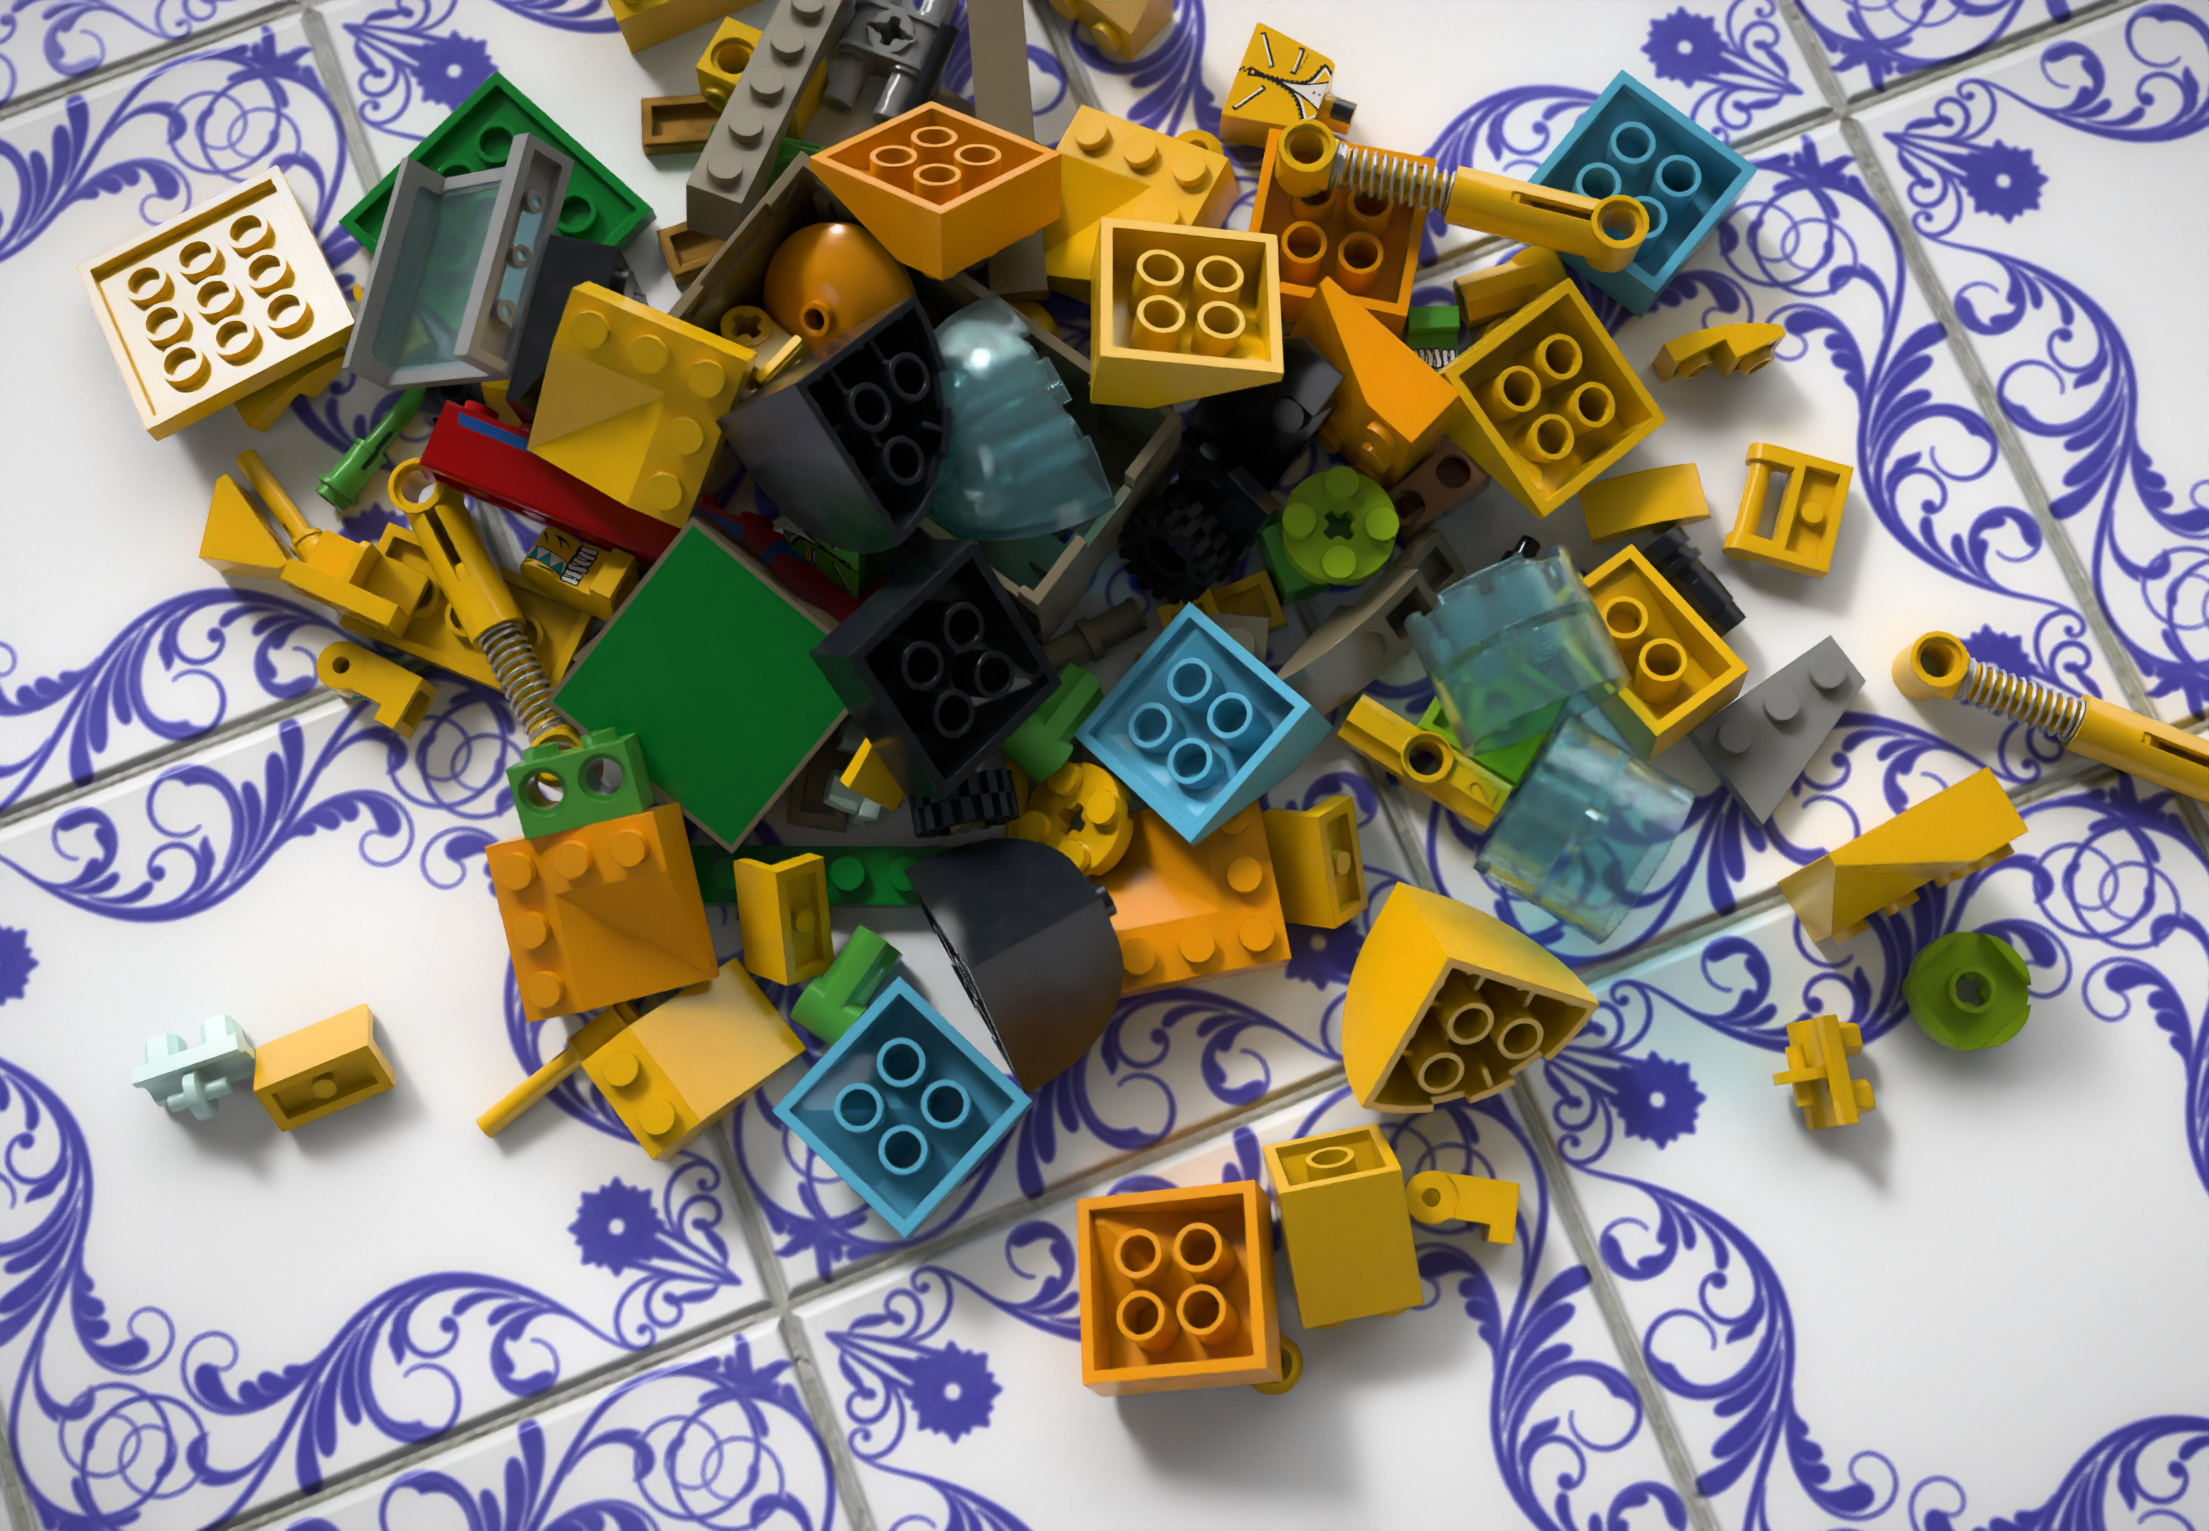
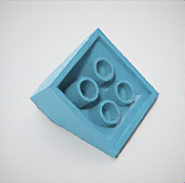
(1201, 727)

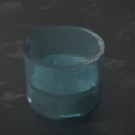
(1517, 651)
(1585, 831)

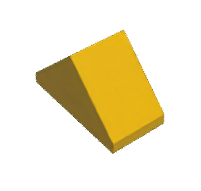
(240, 537)

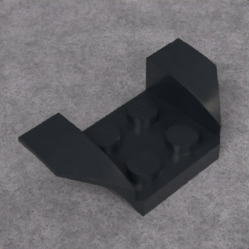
(1269, 423)

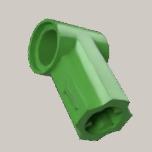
(1044, 738)
(843, 993)

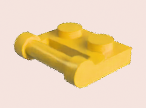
(1806, 516)

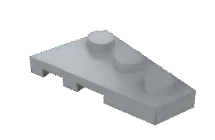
(1777, 727)

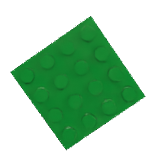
(480, 139)

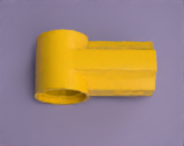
(1507, 287)

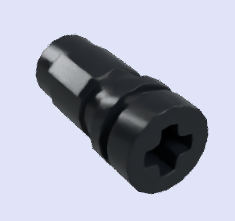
(1693, 581)

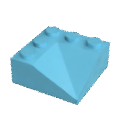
(1666, 161)
(903, 1108)

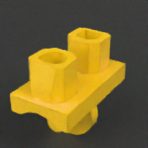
(1821, 1072)

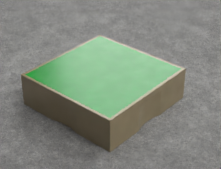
(711, 680)

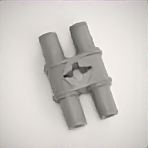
(886, 44)

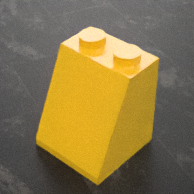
(1344, 1226)

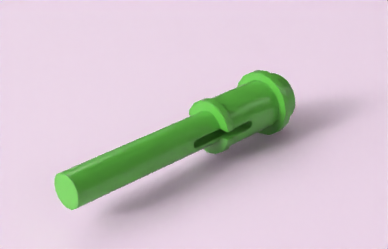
(366, 455)

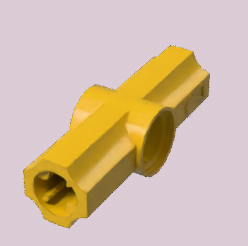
(1457, 783)

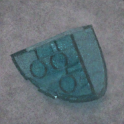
(1014, 451)

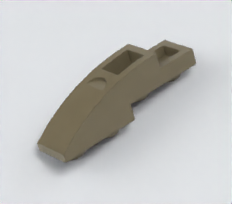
(1370, 637)

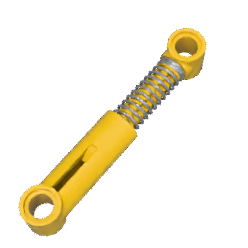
(1468, 197)
(482, 604)
(2082, 726)

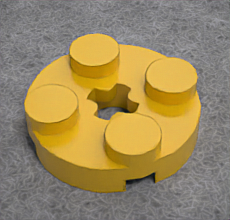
(1105, 813)

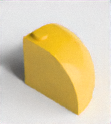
(1451, 1005)

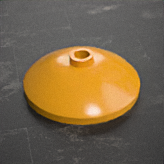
(833, 271)

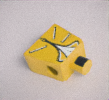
(1278, 86)

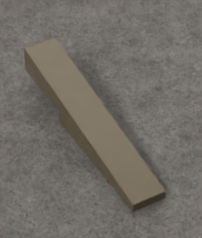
(1005, 102)

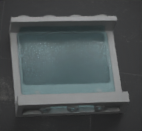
(457, 270)

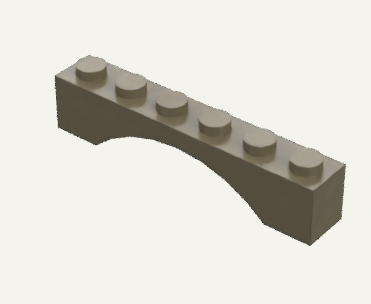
(749, 133)

